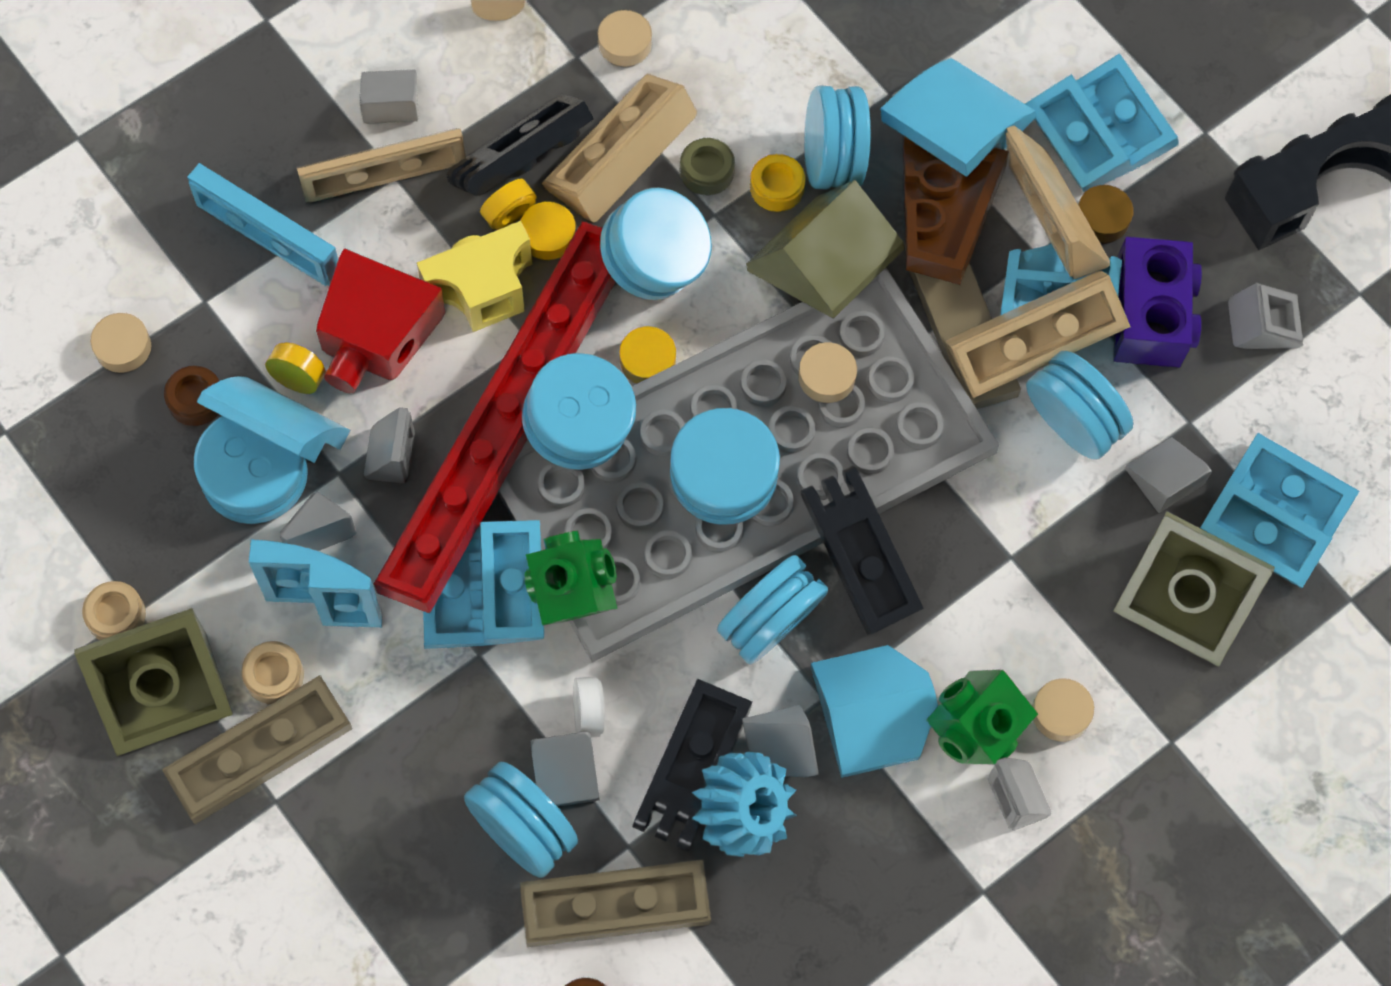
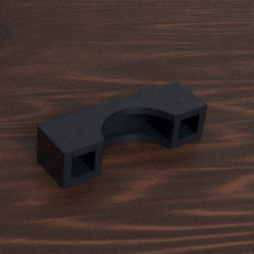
(1280, 192)

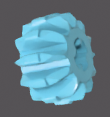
(744, 804)

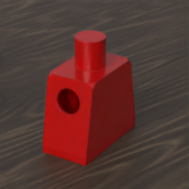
(374, 320)

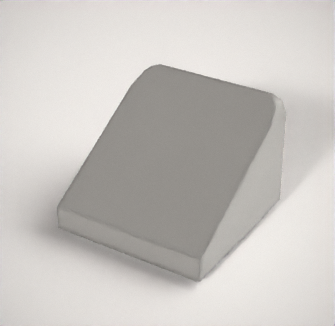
(389, 96)
(1265, 318)
(390, 447)
(1168, 473)
(318, 524)
(784, 738)
(566, 768)
(1018, 793)

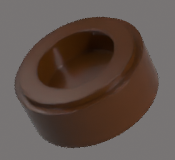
(183, 392)

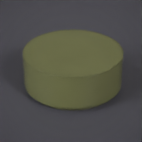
(707, 166)

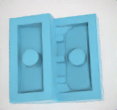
(955, 114)
(1102, 123)
(273, 416)
(1280, 509)
(309, 576)
(488, 592)

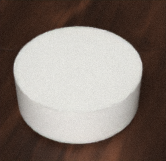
(588, 706)

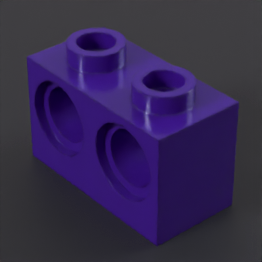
(1158, 302)

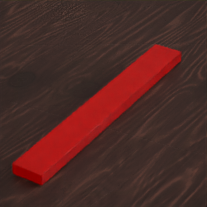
(494, 431)

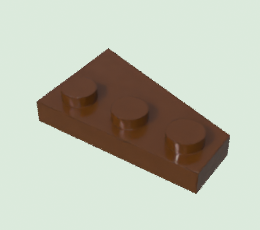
(945, 210)

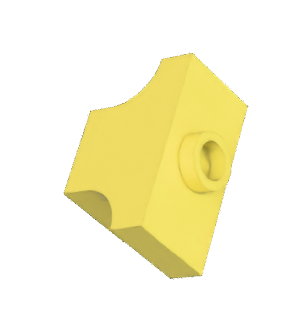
(482, 274)

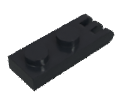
(518, 147)
(862, 552)
(703, 733)

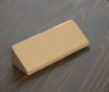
(621, 147)
(381, 165)
(1054, 205)
(1037, 332)

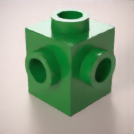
(571, 578)
(981, 717)

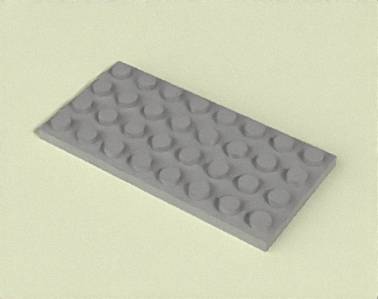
(898, 426)

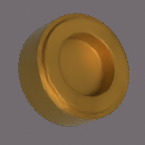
(1107, 211)

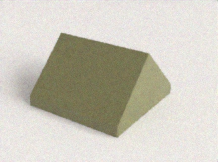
(829, 250)
(1193, 588)
(154, 681)

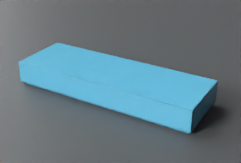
(263, 224)

